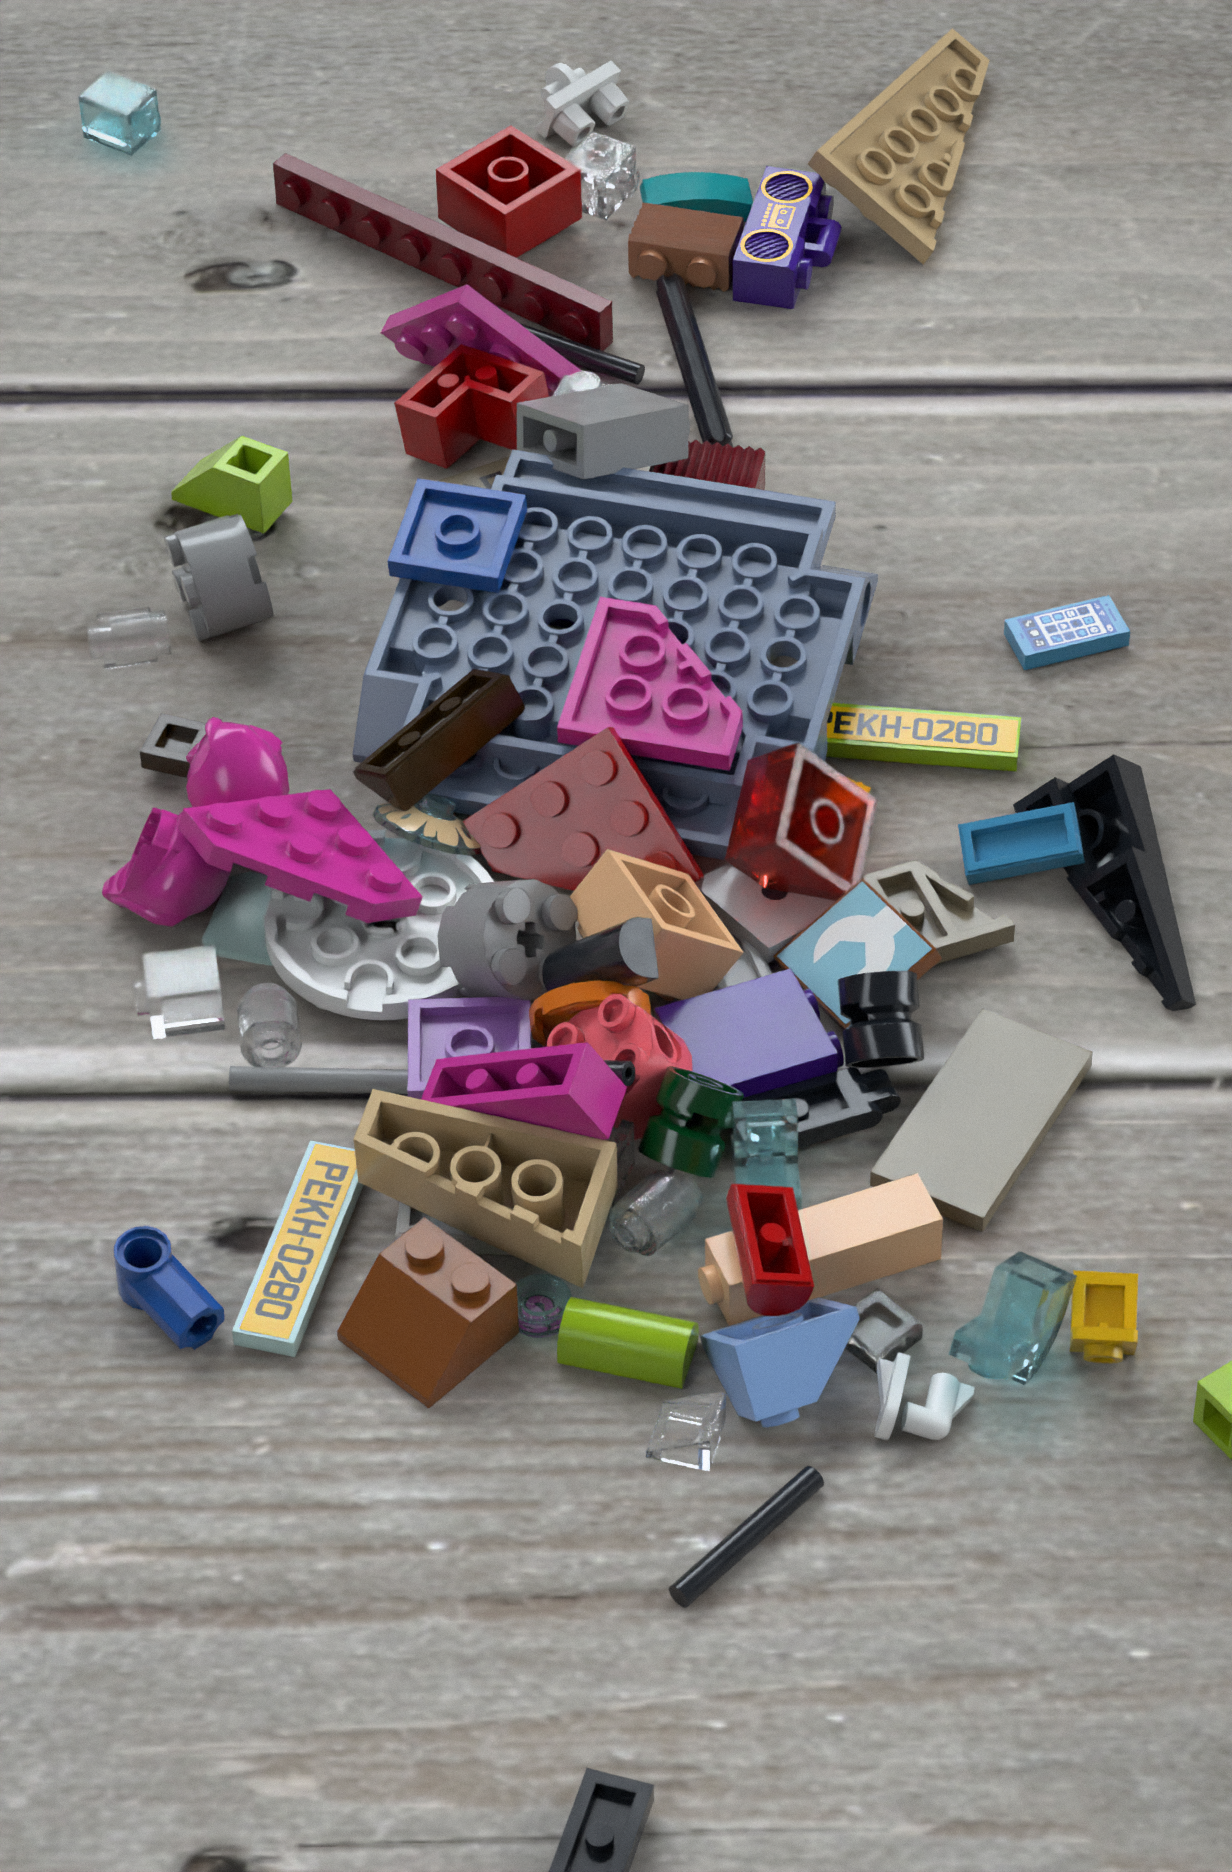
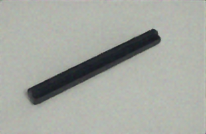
(693, 360)

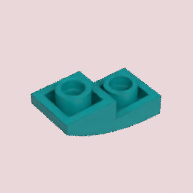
(700, 191)

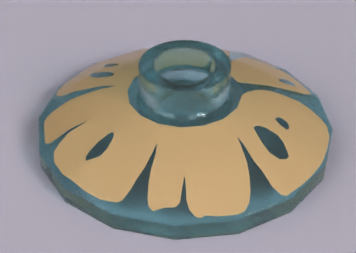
(429, 825)

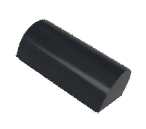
(614, 954)

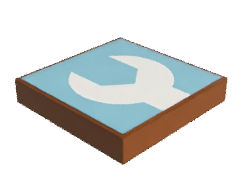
(853, 938)

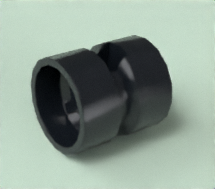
(880, 1019)

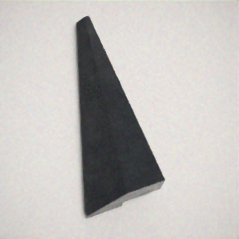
(1123, 870)

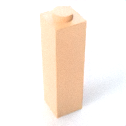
(845, 1242)

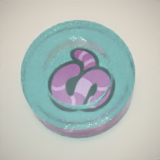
(541, 1304)

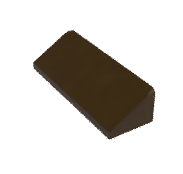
(441, 738)

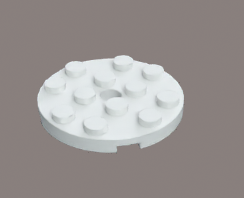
(371, 969)

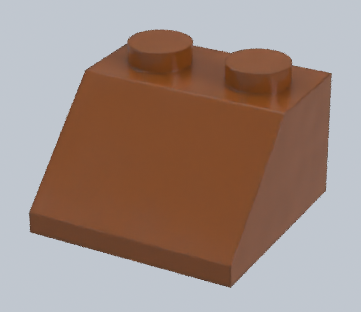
(430, 1313)

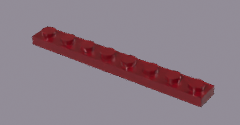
(443, 252)

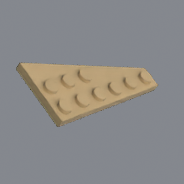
(908, 143)

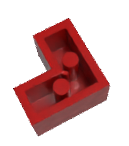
(464, 401)

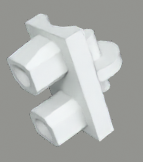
(574, 95)

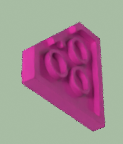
(467, 318)
(648, 690)
(305, 848)

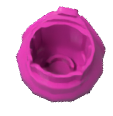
(235, 765)
(165, 875)

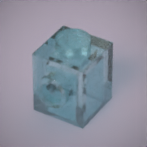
(120, 113)

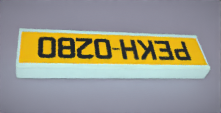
(300, 1251)

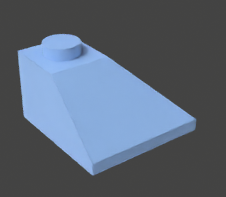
(782, 1360)

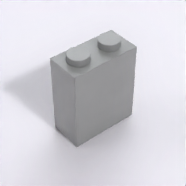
(604, 430)

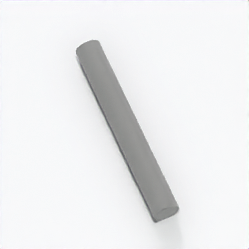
(317, 1079)

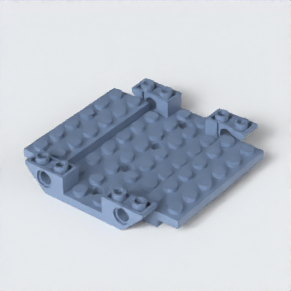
(718, 560)

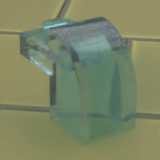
(766, 1144)
(1017, 1320)

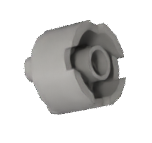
(219, 576)
(502, 936)

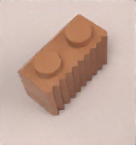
(685, 243)

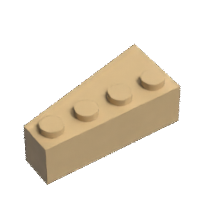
(492, 1177)

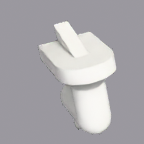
(944, 1401)

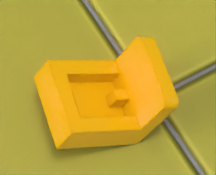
(1104, 1315)

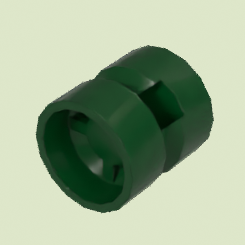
(683, 1143)

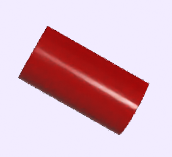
(770, 1248)

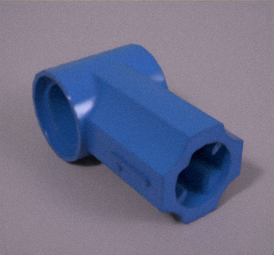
(163, 1288)

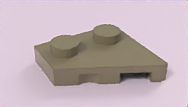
(940, 910)

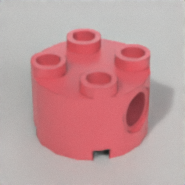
(628, 1033)

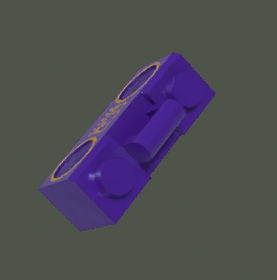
(784, 238)

